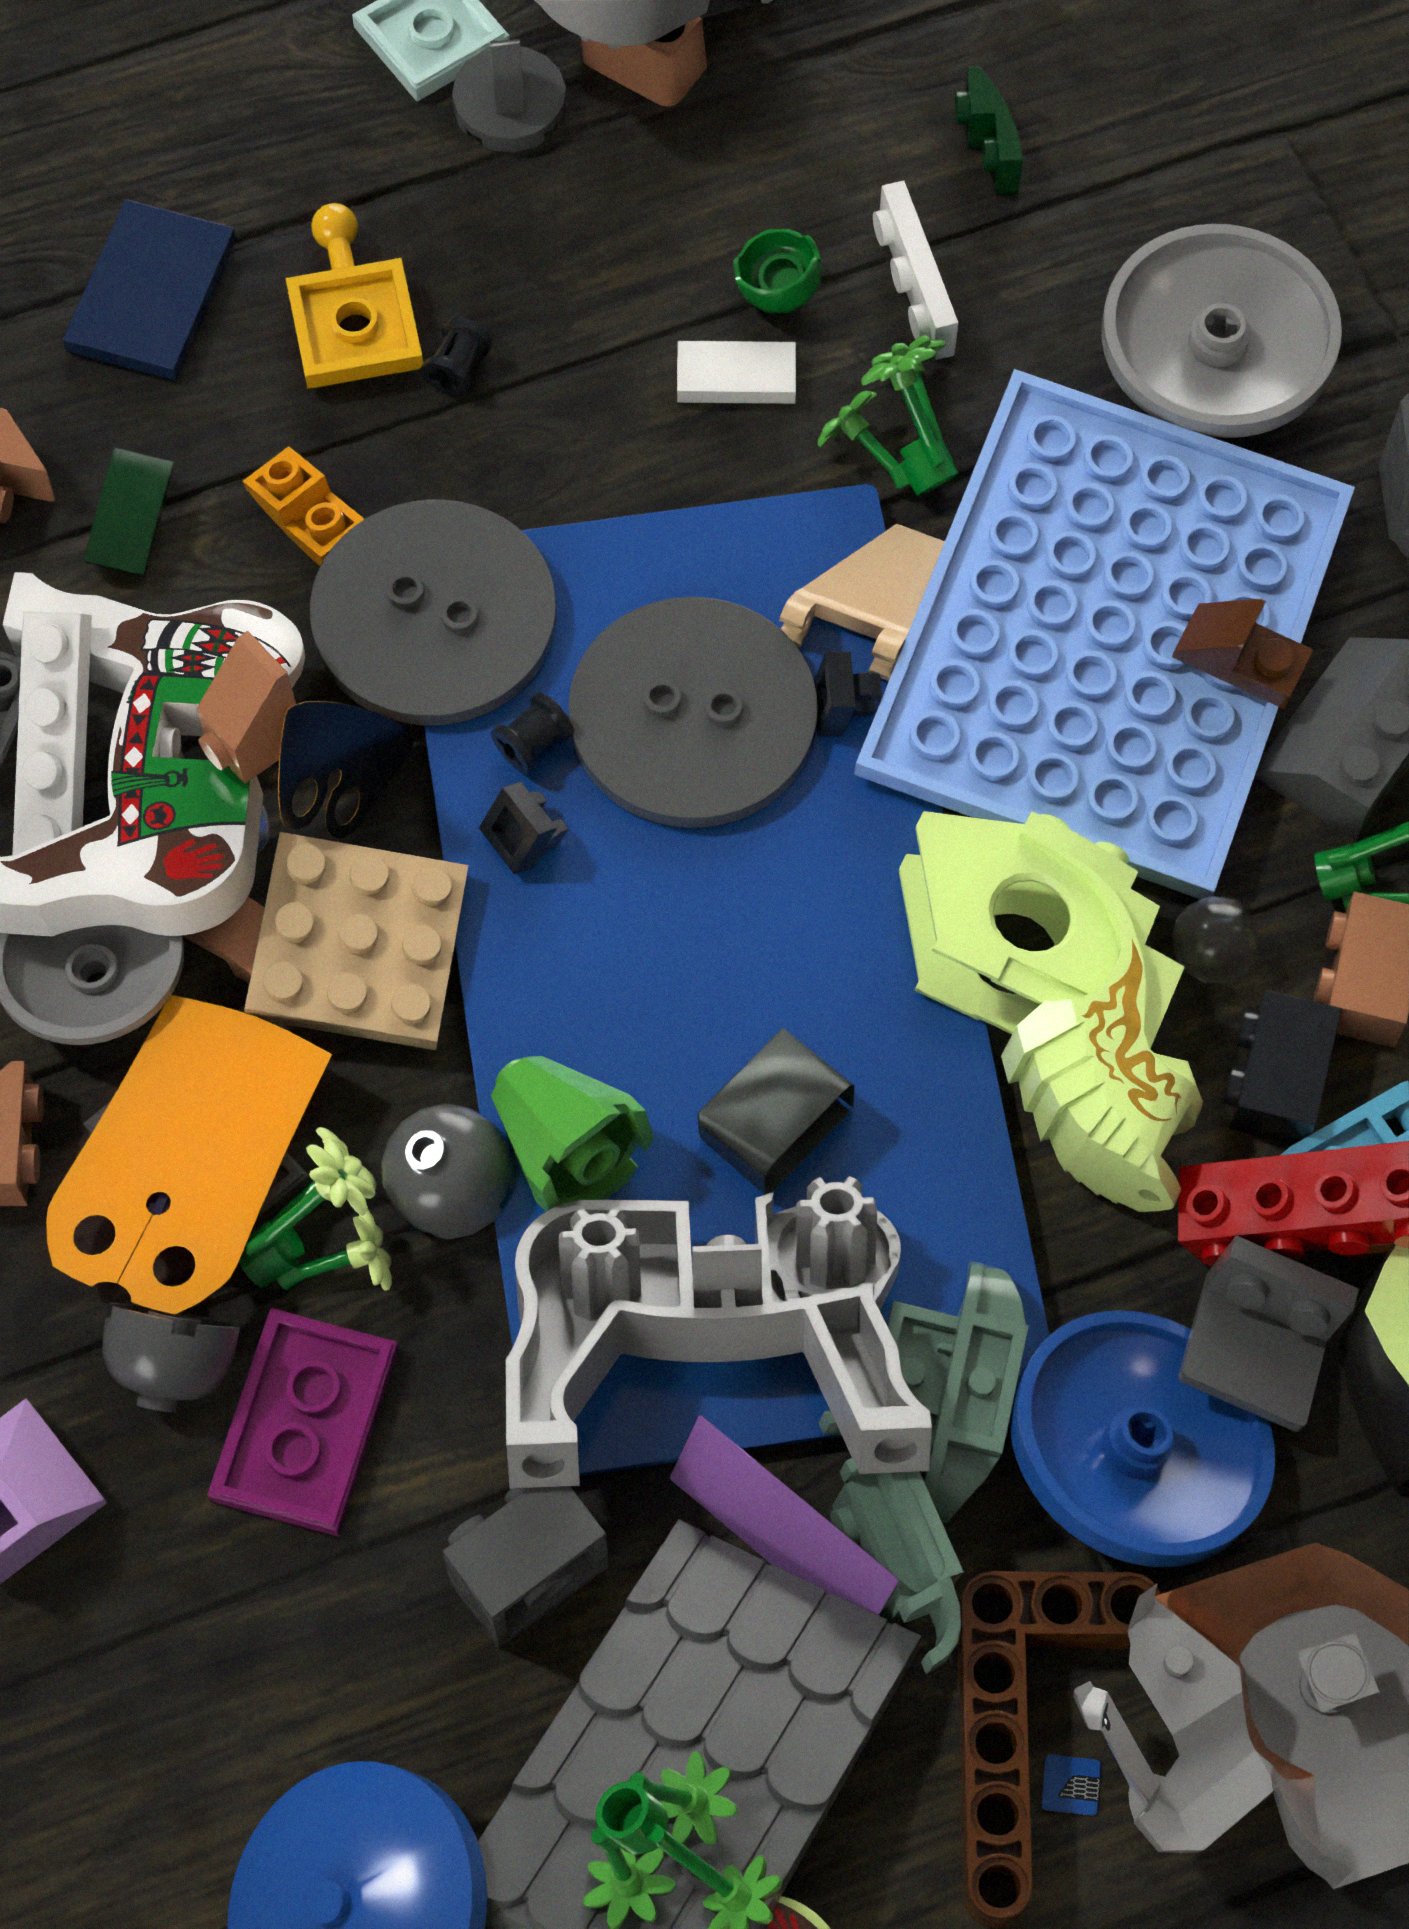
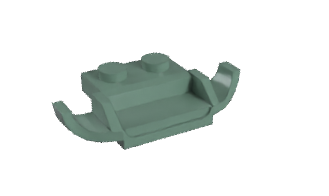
(966, 1377)
(902, 1530)

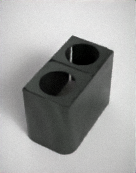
(775, 1111)

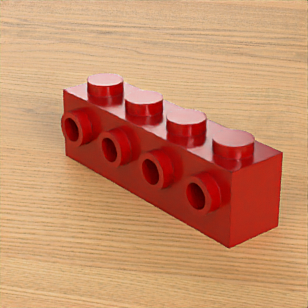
(1298, 1202)

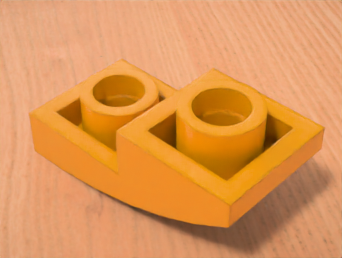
(301, 503)

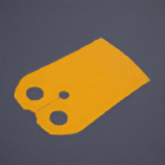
(193, 1119)

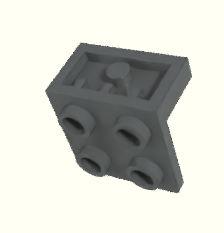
(1263, 1332)

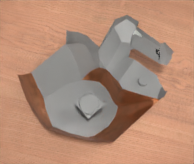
(1280, 1687)

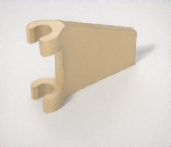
(870, 593)

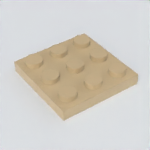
(356, 941)

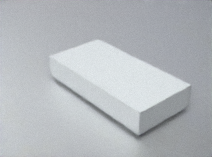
(736, 372)

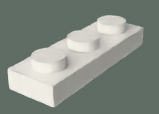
(915, 268)

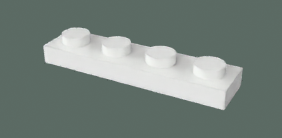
(51, 727)

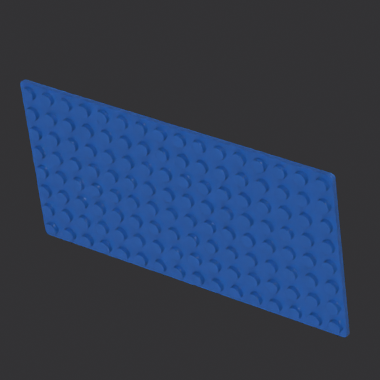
(687, 949)

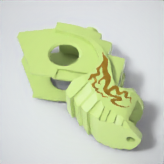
(1079, 1008)

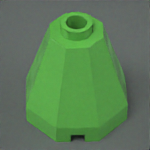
(569, 1130)

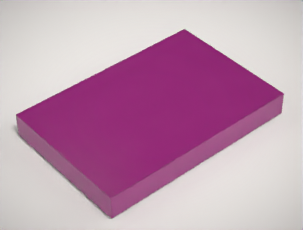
(303, 1422)

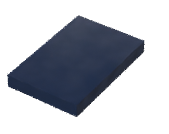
(150, 289)

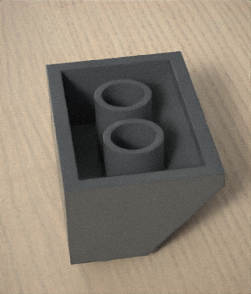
(1346, 736)

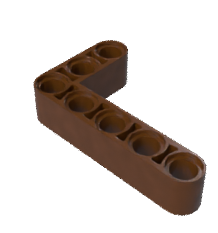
(1006, 1712)

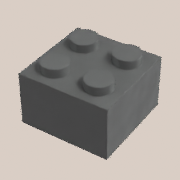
(525, 1558)

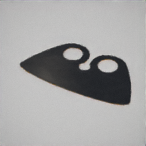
(340, 736)

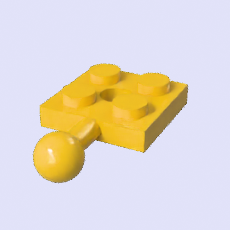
(368, 290)

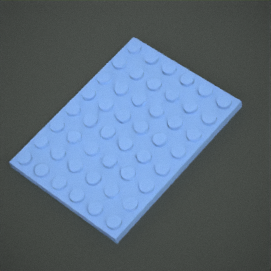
(1056, 621)

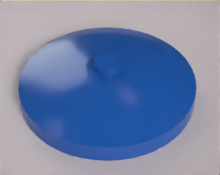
(1130, 1449)
(361, 1853)

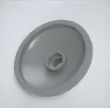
(48, 990)

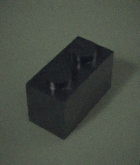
(1283, 1068)

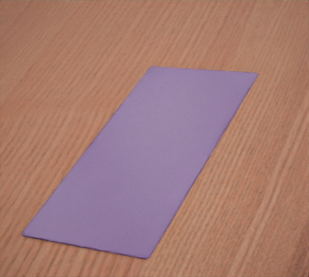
(777, 1519)

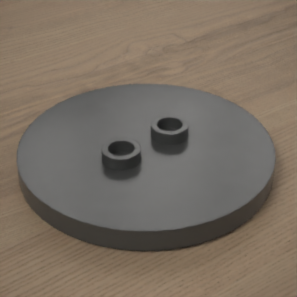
(433, 612)
(693, 712)

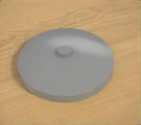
(1221, 330)

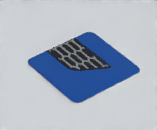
(1071, 1784)

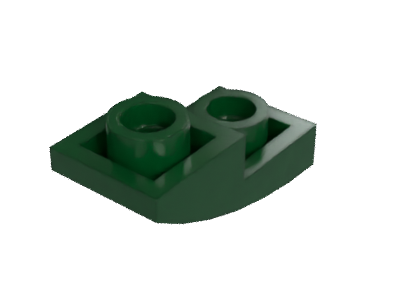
(990, 128)
(129, 512)

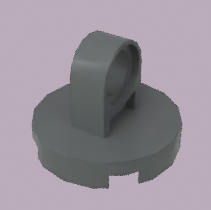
(509, 97)

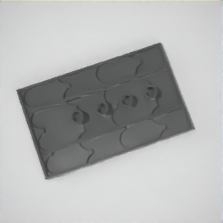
(712, 1663)

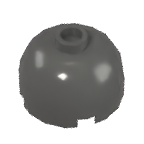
(448, 1170)
(166, 1354)

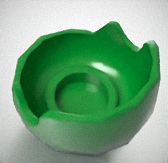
(778, 270)

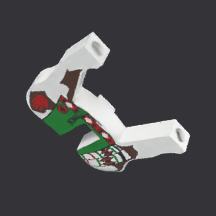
(178, 828)

